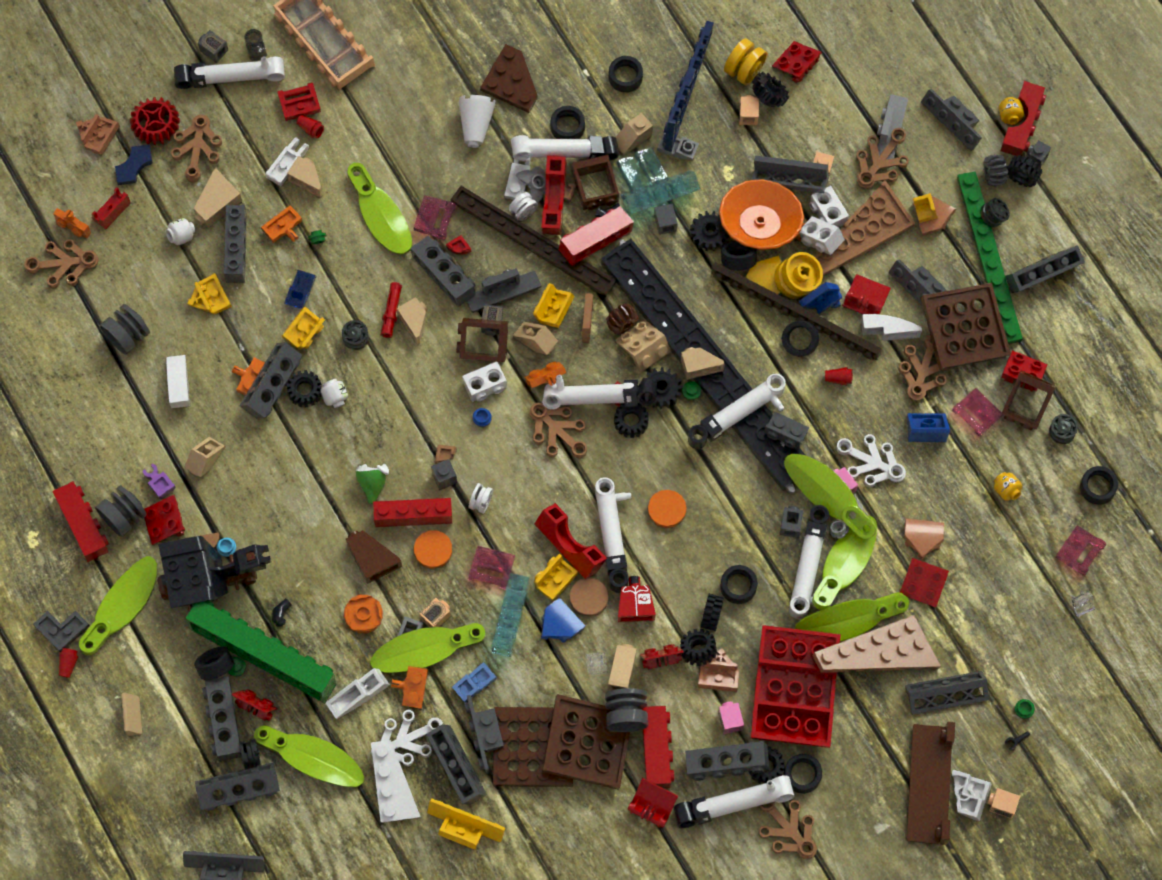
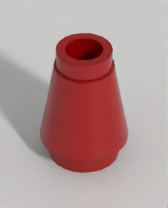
(310, 126)
(839, 376)
(67, 662)

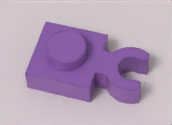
(159, 482)

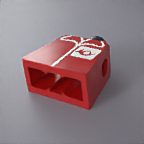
(636, 602)

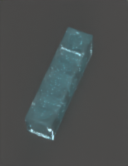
(660, 192)
(510, 615)

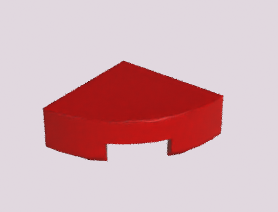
(458, 246)

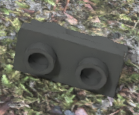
(786, 430)

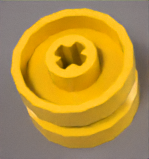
(745, 61)
(798, 275)

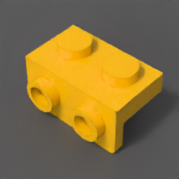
(553, 306)
(303, 328)
(555, 577)

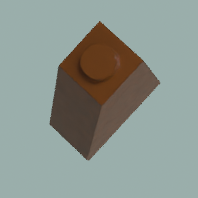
(371, 556)

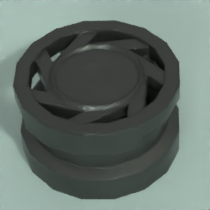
(995, 213)
(355, 334)
(1063, 429)
(250, 753)

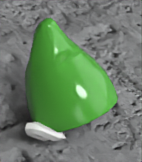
(372, 480)

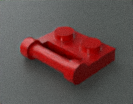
(299, 106)

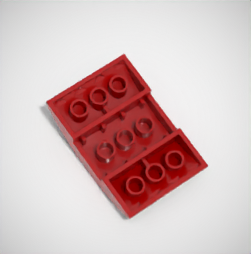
(791, 693)

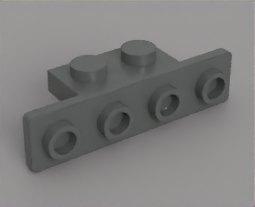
(954, 116)
(917, 282)
(503, 287)
(487, 732)
(223, 866)

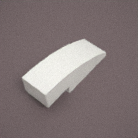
(889, 327)
(177, 381)
(357, 693)

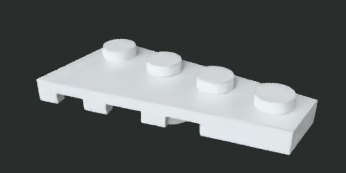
(393, 791)

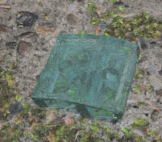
(641, 169)

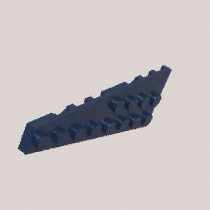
(686, 87)

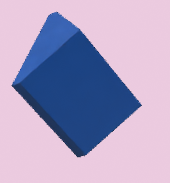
(927, 427)

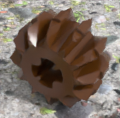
(622, 318)

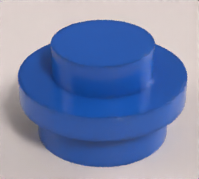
(482, 417)

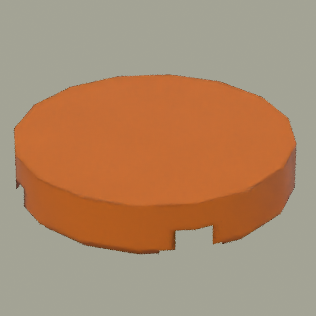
(667, 508)
(433, 549)
(363, 614)

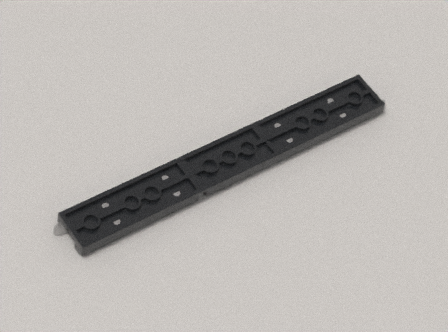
(682, 331)

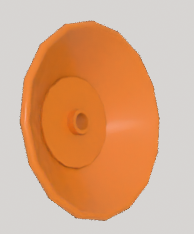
(761, 202)

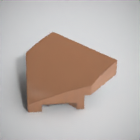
(97, 133)
(943, 212)
(923, 535)
(719, 673)

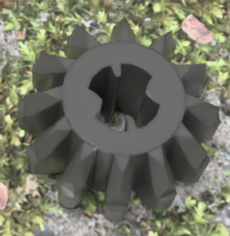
(995, 170)

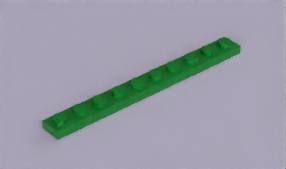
(989, 254)

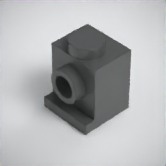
(1038, 152)
(790, 529)

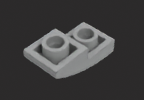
(683, 148)

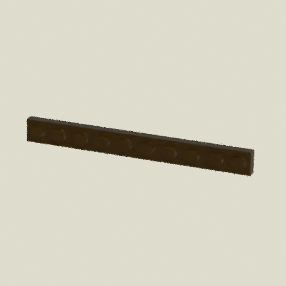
(531, 240)
(788, 308)

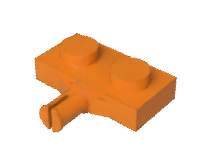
(68, 220)
(282, 225)
(248, 375)
(545, 375)
(413, 686)

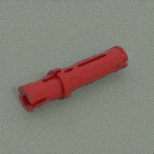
(389, 318)

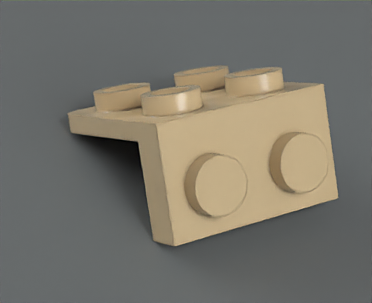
(644, 344)

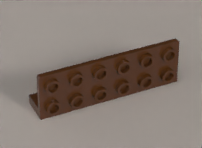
(930, 784)

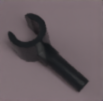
(600, 211)
(1016, 740)

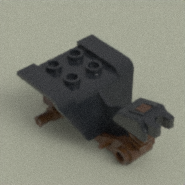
(197, 573)

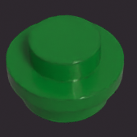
(317, 237)
(691, 390)
(238, 668)
(1024, 708)

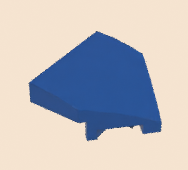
(822, 298)
(560, 622)

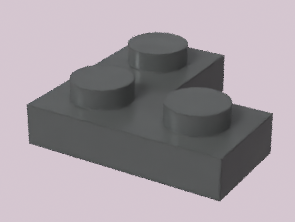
(61, 634)

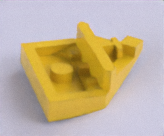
(764, 273)
(209, 296)

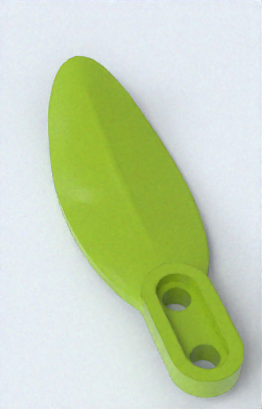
(380, 212)
(827, 489)
(843, 566)
(121, 603)
(854, 616)
(423, 647)
(312, 756)

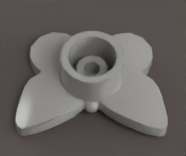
(535, 180)

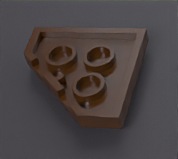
(511, 80)

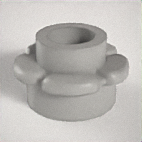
(839, 529)

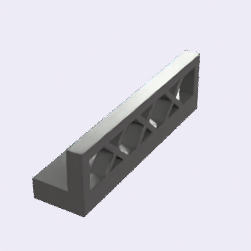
(792, 170)
(943, 687)

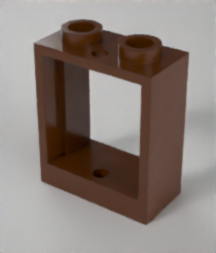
(592, 166)
(483, 323)
(1037, 383)

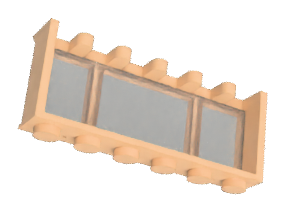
(324, 39)

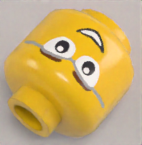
(1011, 111)
(1008, 486)

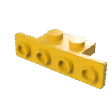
(463, 826)

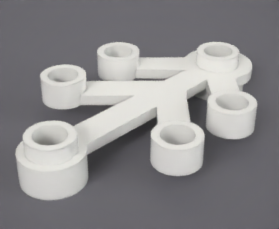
(873, 462)
(405, 740)

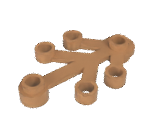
(196, 144)
(880, 161)
(65, 262)
(922, 370)
(557, 427)
(790, 831)

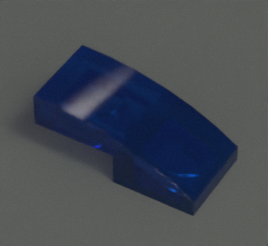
(300, 289)

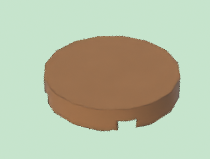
(589, 597)

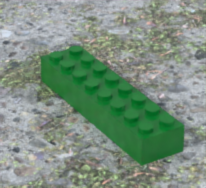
(262, 651)

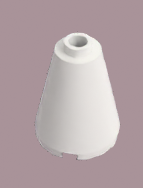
(475, 118)

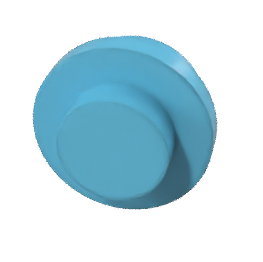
(226, 547)

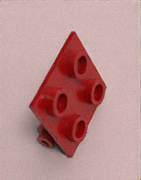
(797, 60)
(866, 296)
(1019, 362)
(164, 520)
(924, 582)
(671, 651)
(263, 706)
(652, 803)

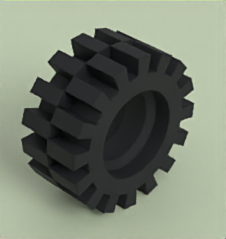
(1024, 171)
(298, 398)
(627, 429)
(712, 612)
(698, 638)
(777, 771)

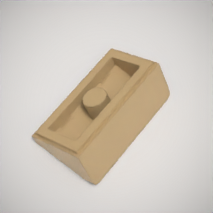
(131, 714)

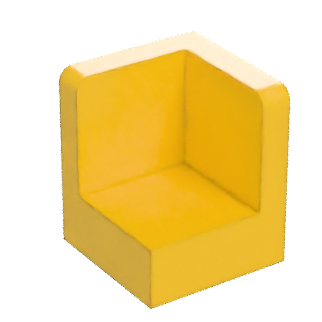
(925, 208)

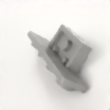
(893, 118)

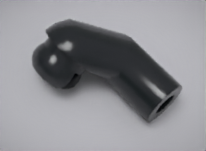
(278, 612)

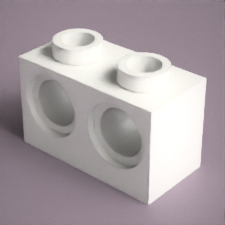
(832, 208)
(821, 235)
(482, 377)

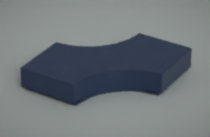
(129, 170)

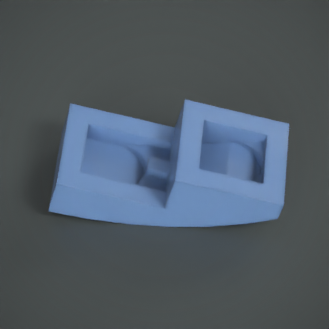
(474, 682)

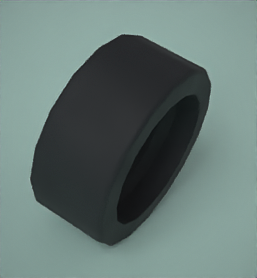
(625, 86)
(567, 111)
(732, 261)
(786, 338)
(1100, 471)
(743, 570)
(214, 663)
(806, 758)

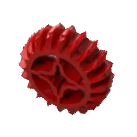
(154, 114)

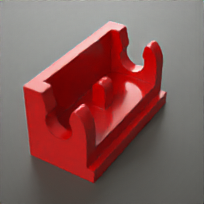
(111, 209)

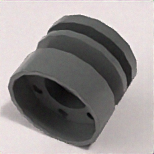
(121, 332)
(121, 510)
(626, 710)

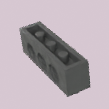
(235, 244)
(1044, 269)
(459, 292)
(262, 384)
(222, 688)
(696, 759)
(456, 764)
(245, 778)

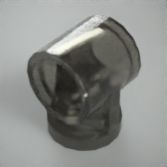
(257, 49)

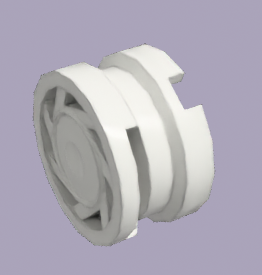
(523, 206)
(480, 498)

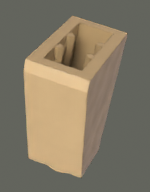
(214, 198)
(622, 667)

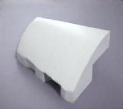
(970, 794)

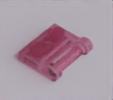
(428, 216)
(981, 408)
(1075, 546)
(493, 561)

